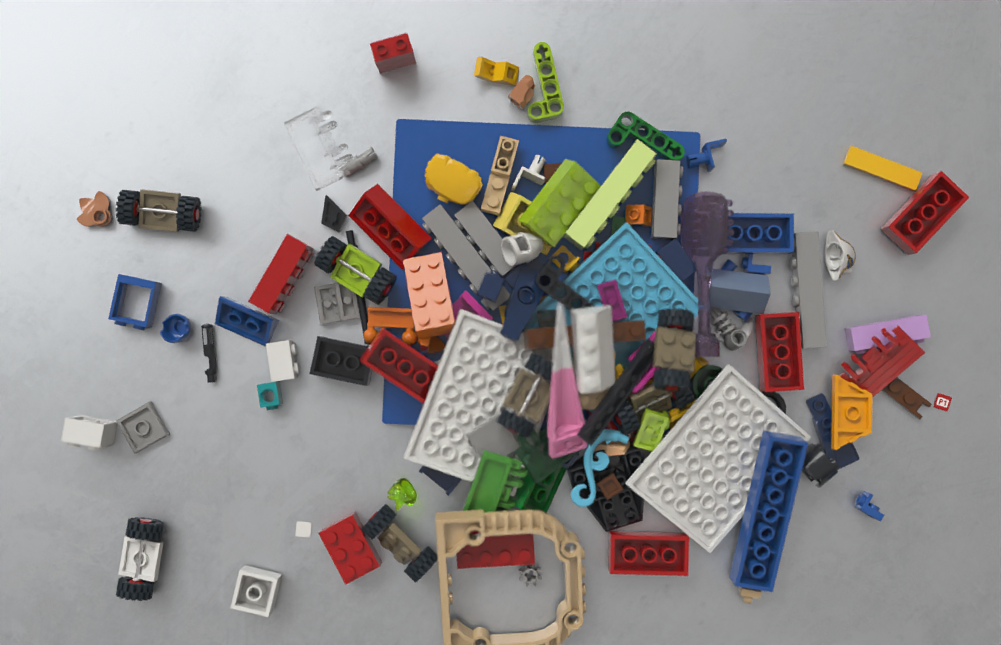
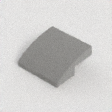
(335, 303)

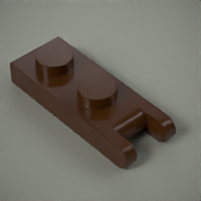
(905, 397)

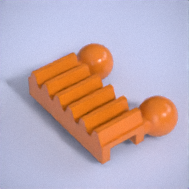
(390, 318)

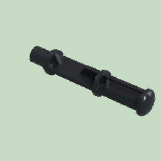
(209, 352)

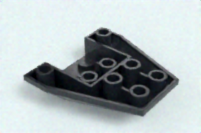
(625, 506)

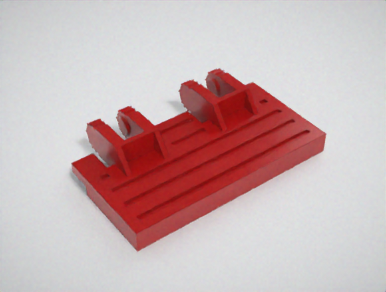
(884, 364)

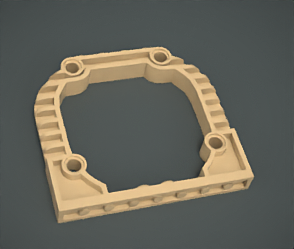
(454, 533)

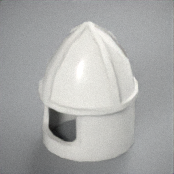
(521, 248)

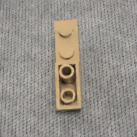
(499, 175)

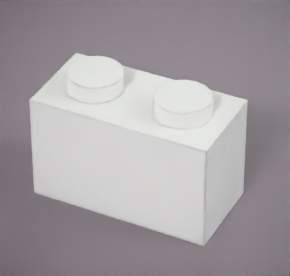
(282, 360)

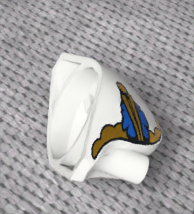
(838, 255)

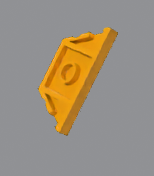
(849, 412)

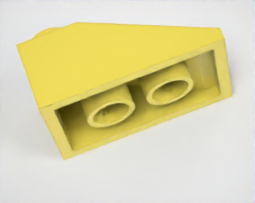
(510, 214)

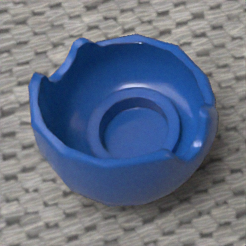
(176, 328)

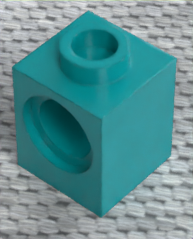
(262, 391)

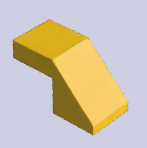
(496, 72)

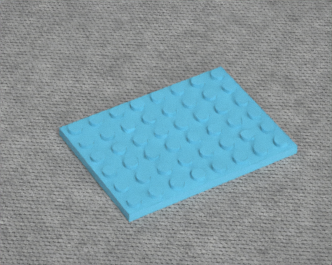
(642, 280)

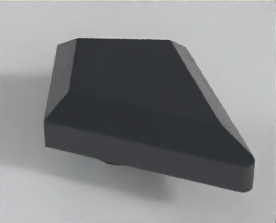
(332, 215)

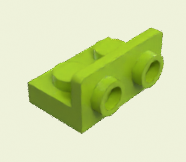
(651, 429)

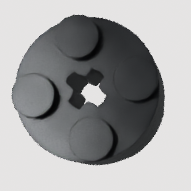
(818, 465)

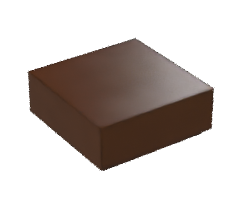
(610, 486)

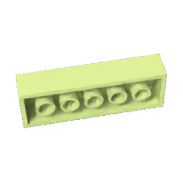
(612, 192)

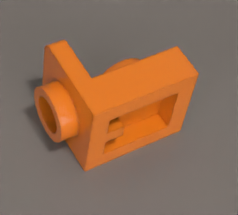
(639, 215)

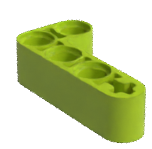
(545, 81)

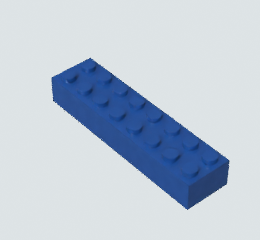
(768, 510)

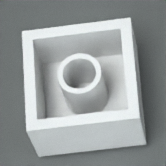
(89, 431)
(256, 591)

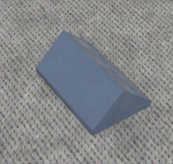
(739, 291)

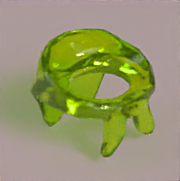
(402, 493)

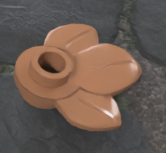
(93, 209)

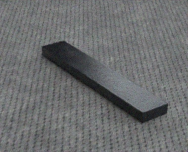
(618, 393)

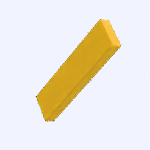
(882, 168)

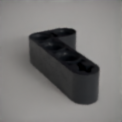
(554, 283)

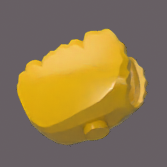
(452, 180)

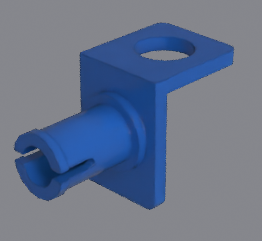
(706, 156)

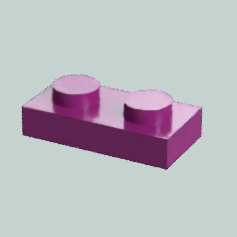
(611, 296)

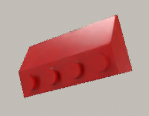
(389, 225)

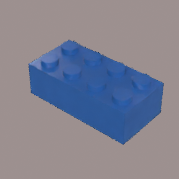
(762, 233)

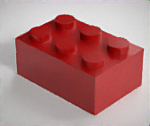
(350, 548)

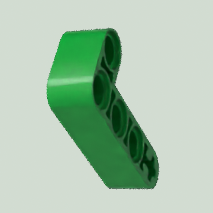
(652, 133)

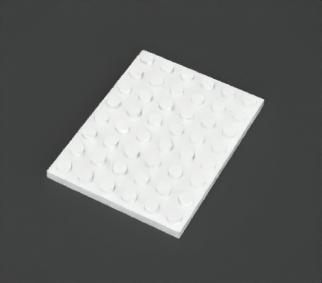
(468, 392)
(709, 457)

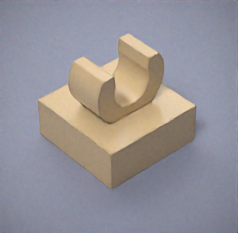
(748, 594)

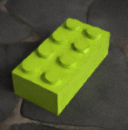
(559, 202)

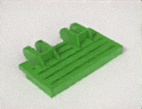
(489, 482)

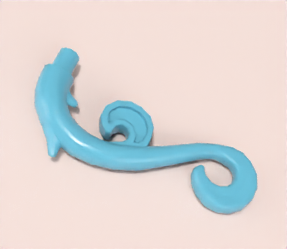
(607, 435)

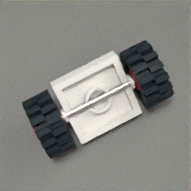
(140, 559)

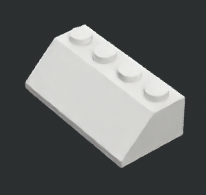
(593, 348)

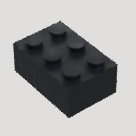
(340, 361)

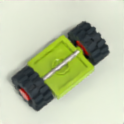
(355, 270)

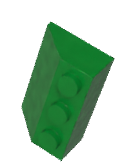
(539, 495)

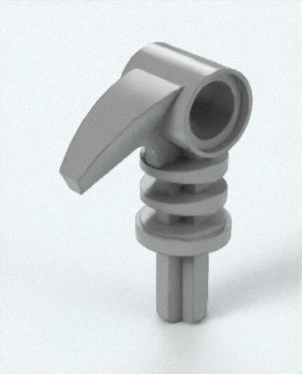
(731, 330)

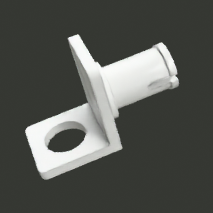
(532, 173)

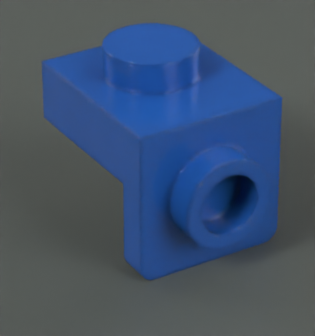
(746, 264)

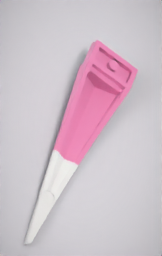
(565, 409)

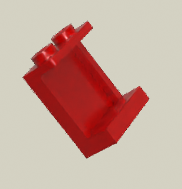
(393, 53)

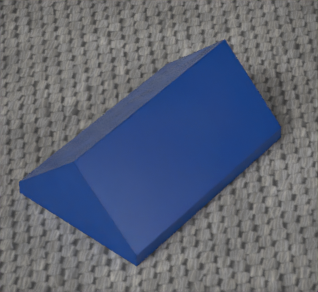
(245, 320)

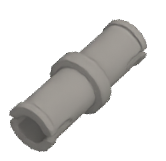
(360, 161)

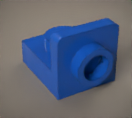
(864, 505)

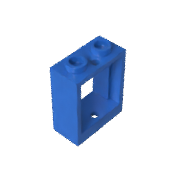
(118, 300)

